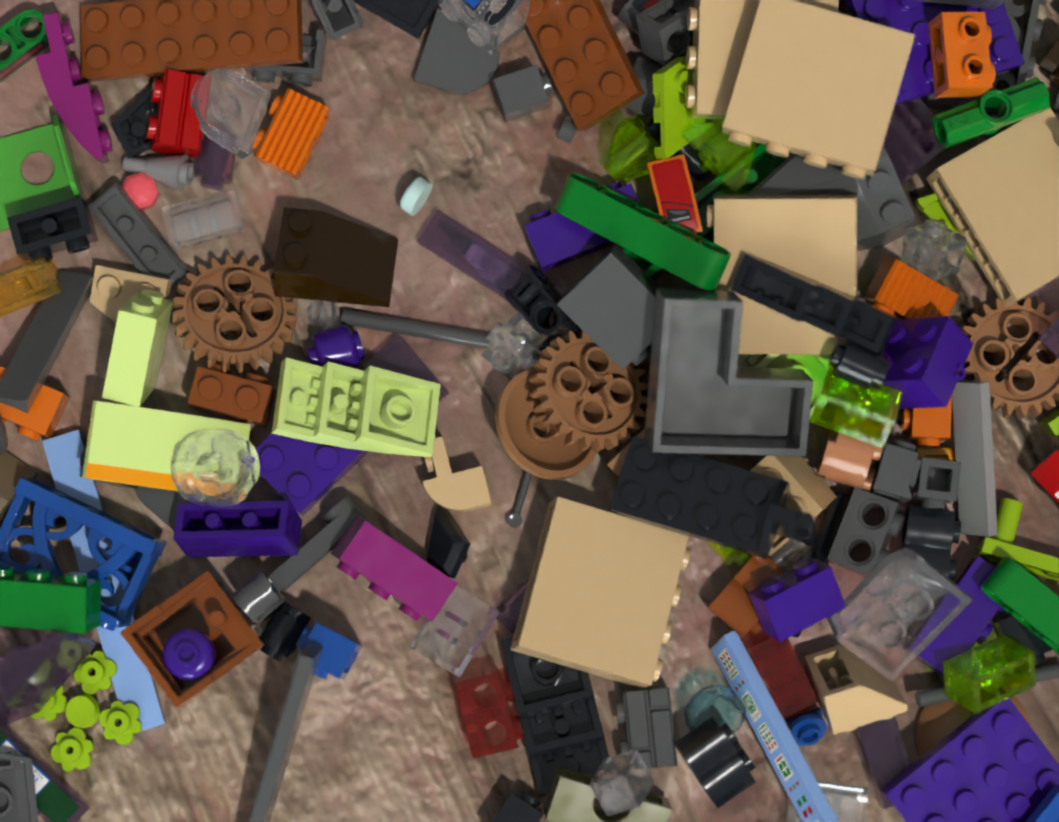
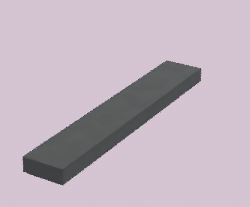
(285, 733)

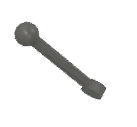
(514, 519)

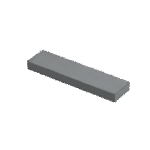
(975, 452)

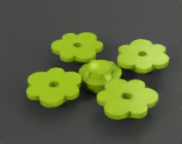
(84, 712)

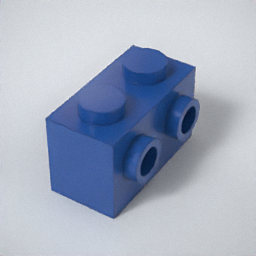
(337, 651)

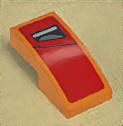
(674, 191)

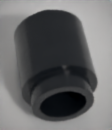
(858, 365)
(283, 632)

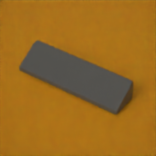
(44, 341)

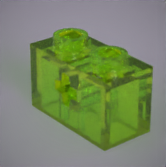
(856, 411)
(989, 673)

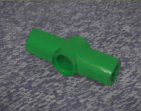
(1009, 104)

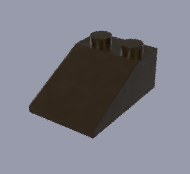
(333, 260)

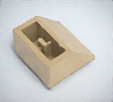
(806, 490)
(851, 690)

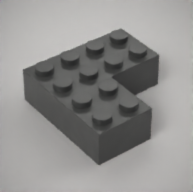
(700, 395)

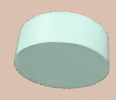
(416, 196)

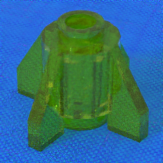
(630, 150)
(720, 154)

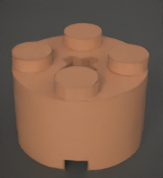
(848, 460)

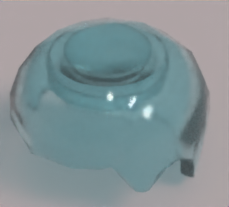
(715, 702)

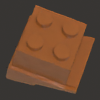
(200, 607)

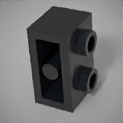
(53, 230)

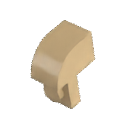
(458, 490)

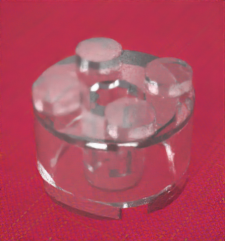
(225, 486)

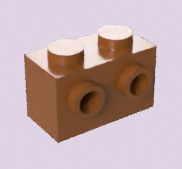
(232, 396)

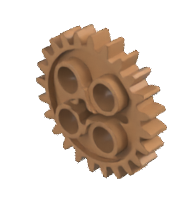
(206, 329)
(990, 334)
(566, 407)

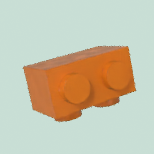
(961, 54)

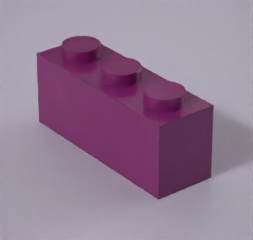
(392, 570)

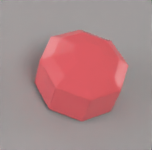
(142, 190)

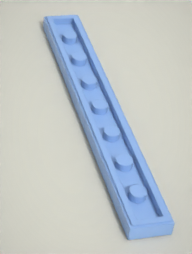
(132, 680)

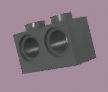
(664, 30)
(855, 531)

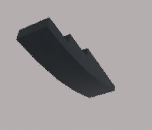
(813, 303)

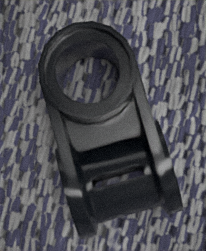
(535, 300)

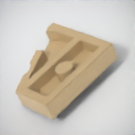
(116, 285)

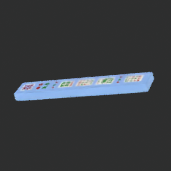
(772, 730)

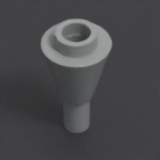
(171, 171)

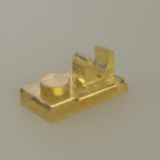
(27, 285)

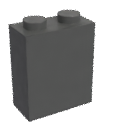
(614, 307)

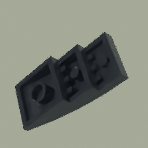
(555, 716)

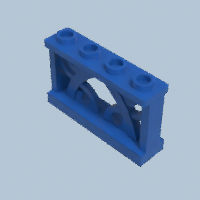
(124, 537)

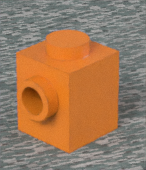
(927, 425)

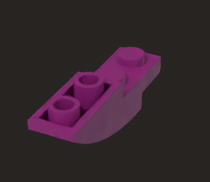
(74, 103)

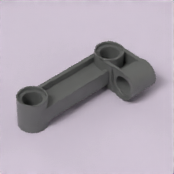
(264, 593)

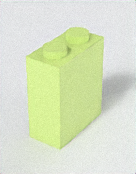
(137, 348)

